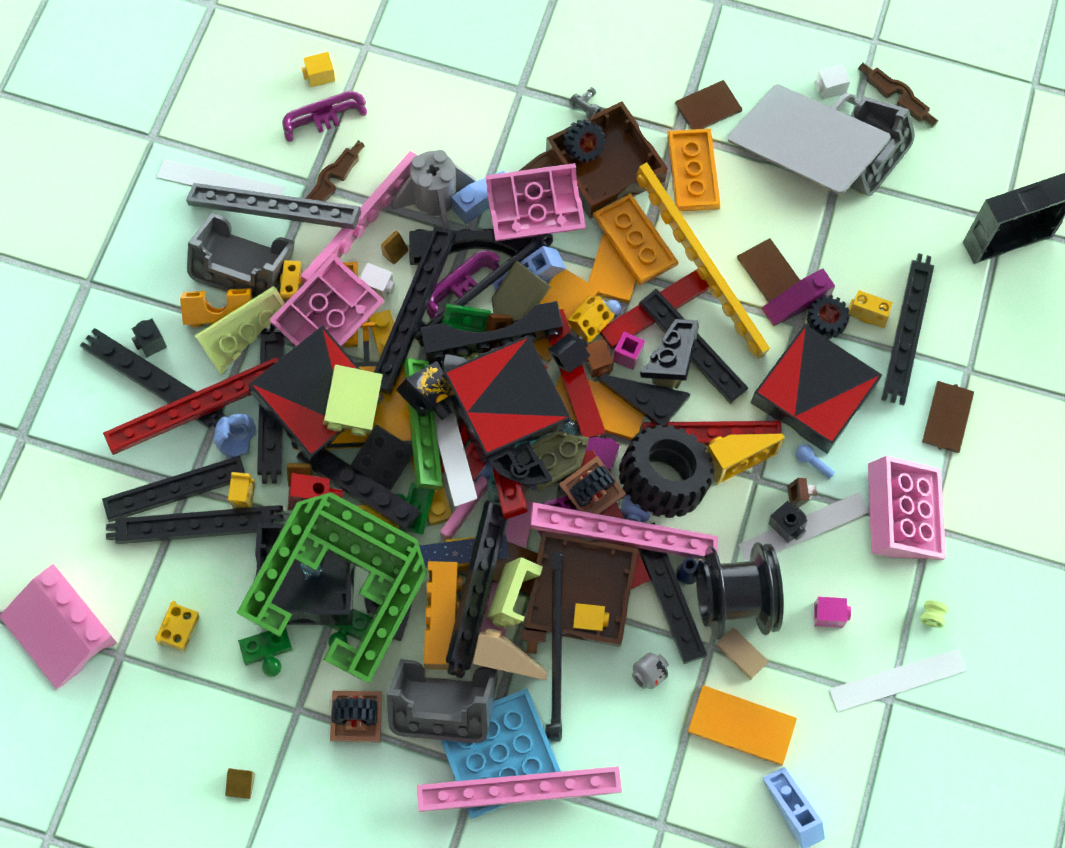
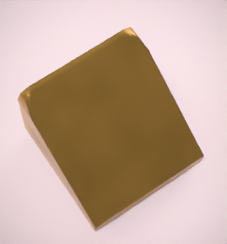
(394, 247)
(298, 468)
(239, 783)

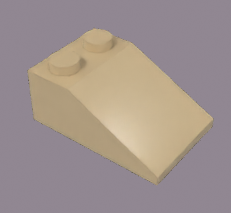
(503, 654)

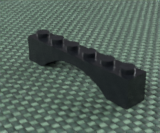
(466, 240)
(539, 323)

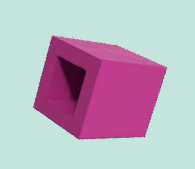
(628, 350)
(831, 612)

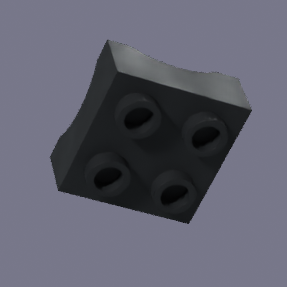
(383, 457)

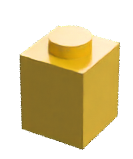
(318, 69)
(590, 618)

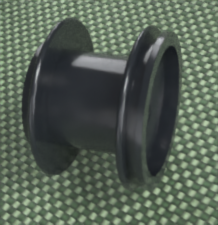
(741, 590)

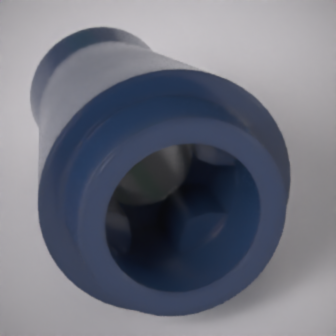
(686, 575)

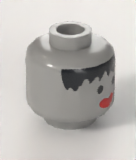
(650, 670)

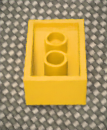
(740, 452)

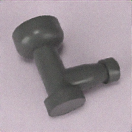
(581, 102)

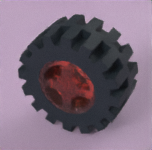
(592, 143)
(831, 309)

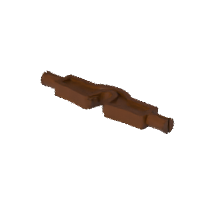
(889, 86)
(339, 169)

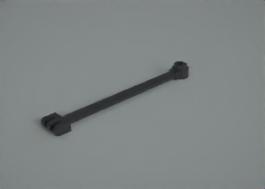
(536, 243)
(554, 730)

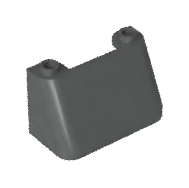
(899, 125)
(234, 262)
(440, 706)

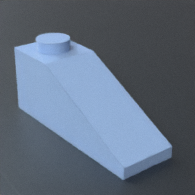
(471, 201)
(543, 262)
(795, 808)

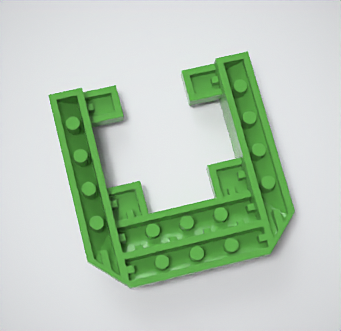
(360, 538)

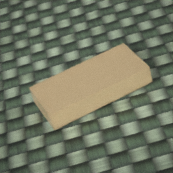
(742, 653)

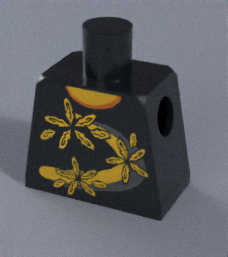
(426, 392)

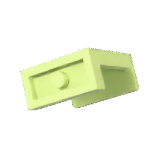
(352, 400)
(507, 591)

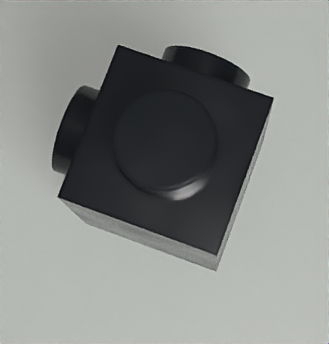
(148, 337)
(569, 352)
(788, 522)

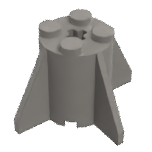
(432, 184)

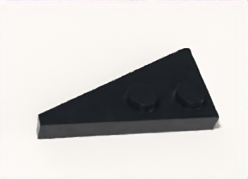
(652, 401)

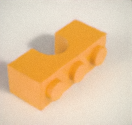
(198, 311)

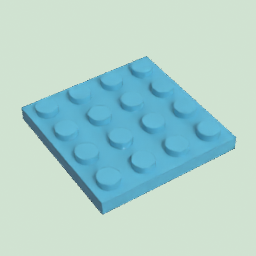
(512, 747)

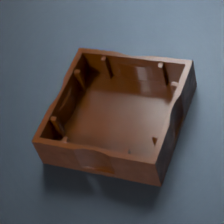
(615, 170)
(591, 576)

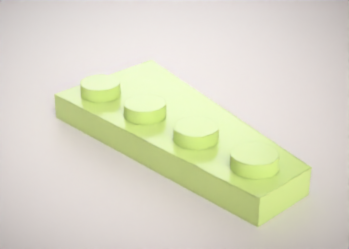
(237, 330)

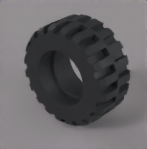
(653, 490)

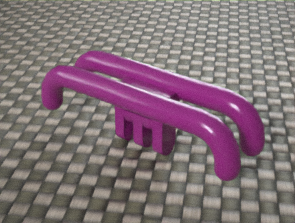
(323, 112)
(460, 279)

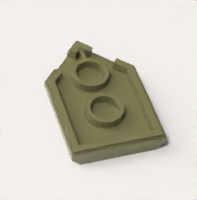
(519, 292)
(560, 454)

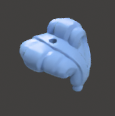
(234, 434)

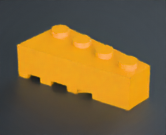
(440, 612)

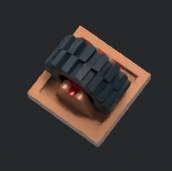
(592, 488)
(356, 716)

